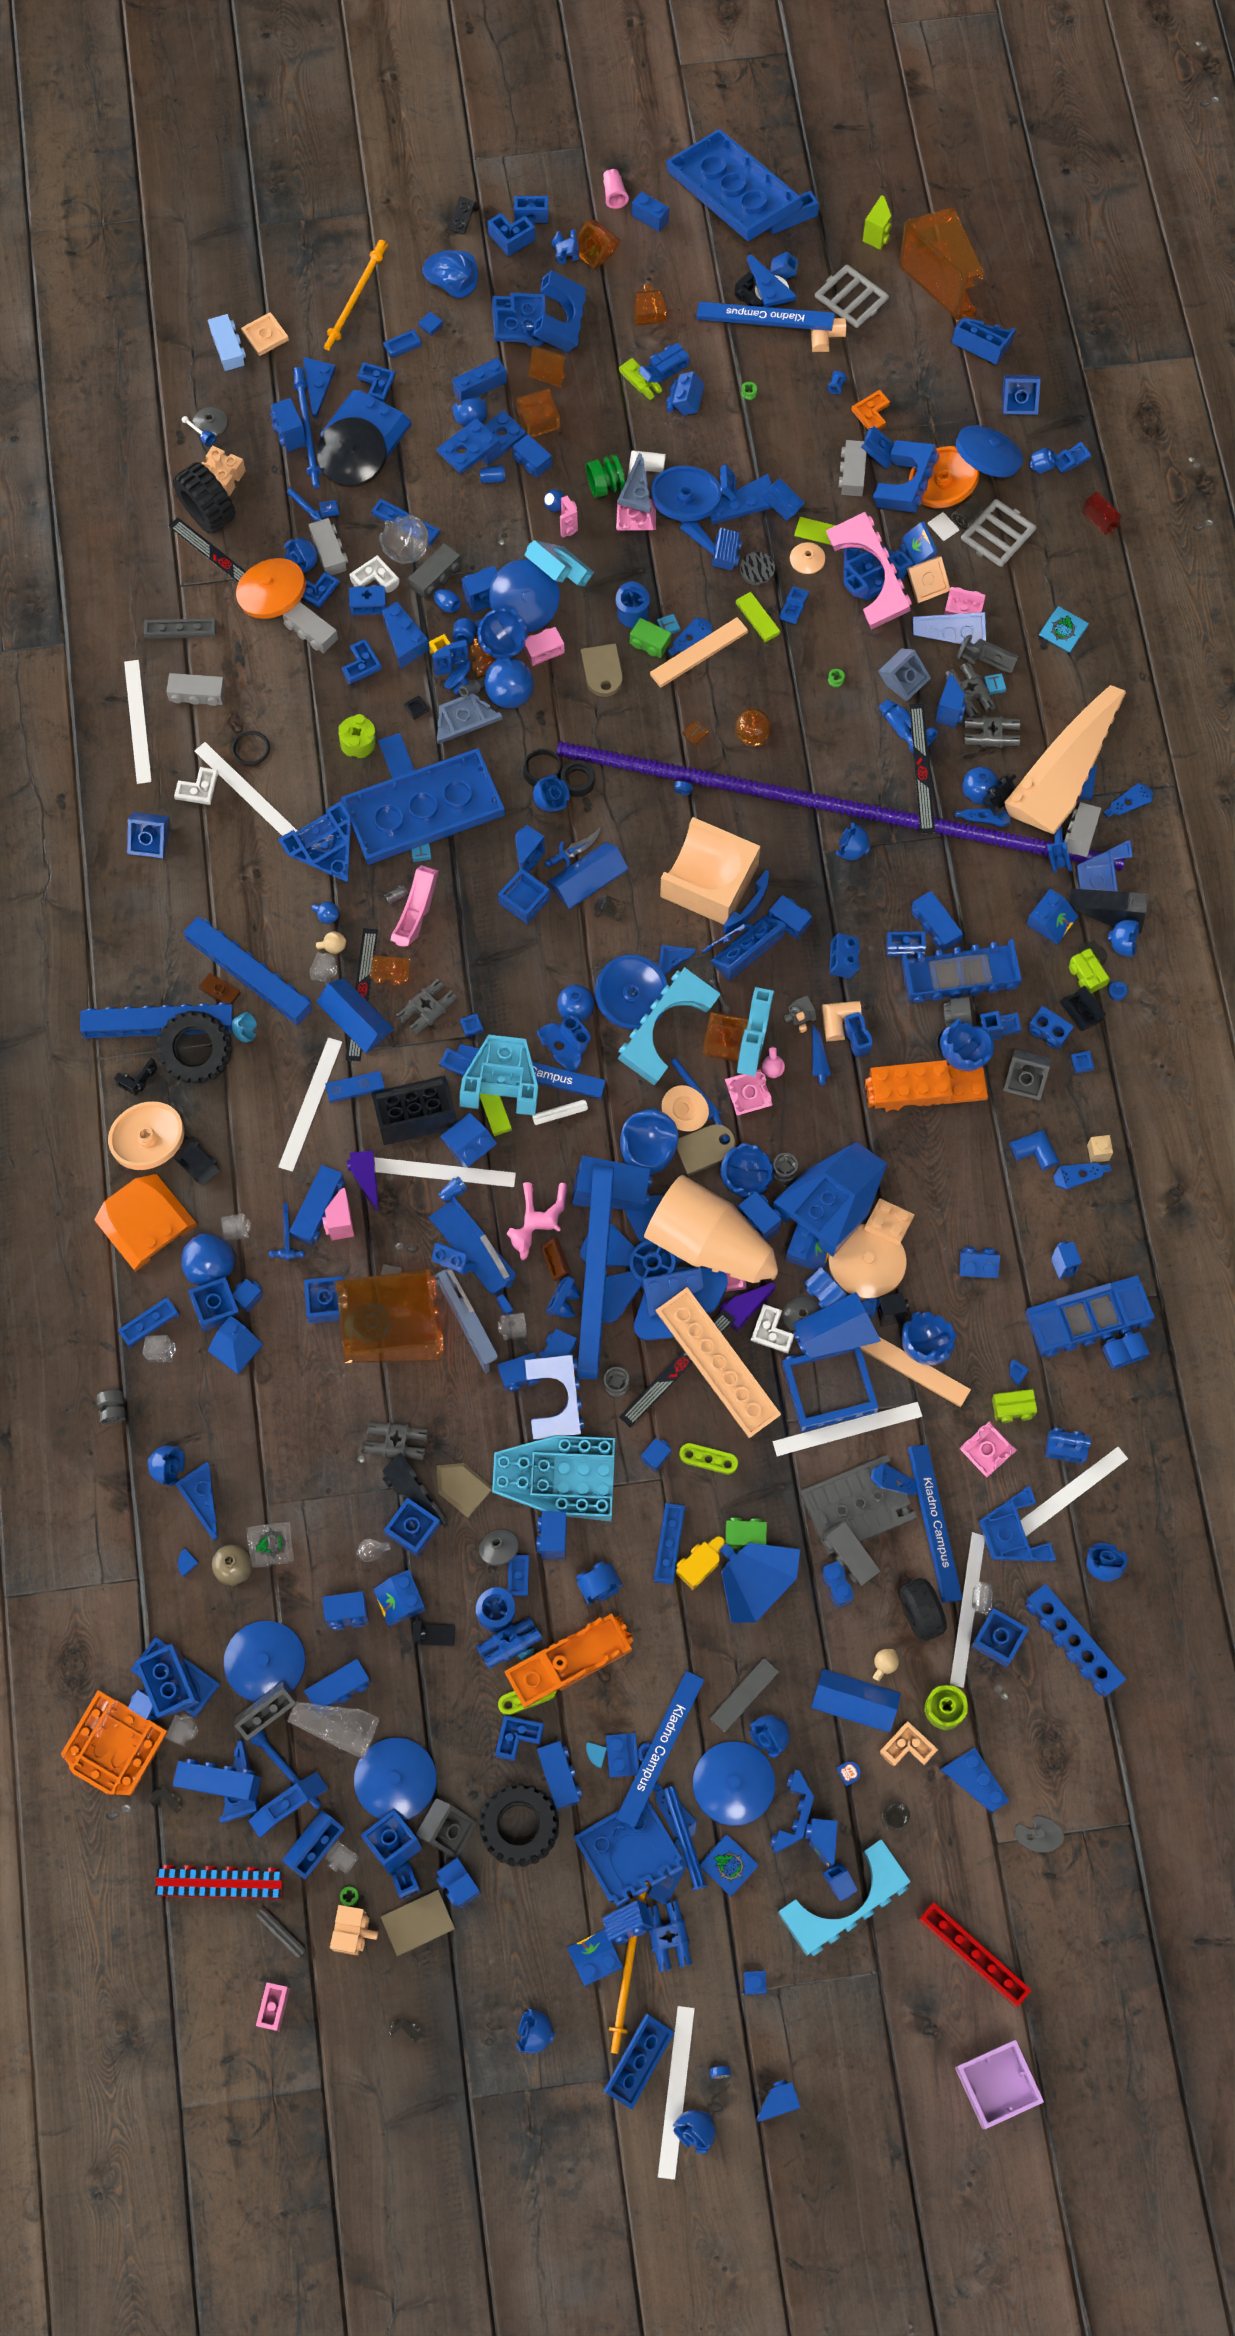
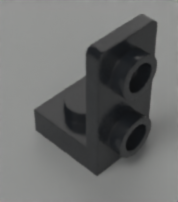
(463, 214)
(743, 289)
(135, 1086)
(433, 1634)

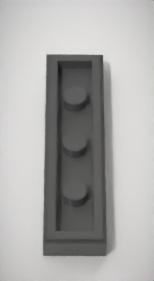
(180, 628)
(744, 1695)

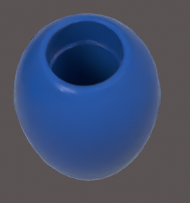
(447, 600)

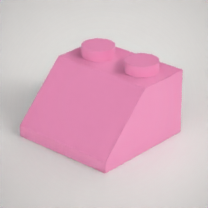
(338, 1217)

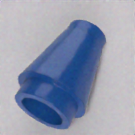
(453, 1188)

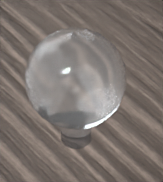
(371, 1549)

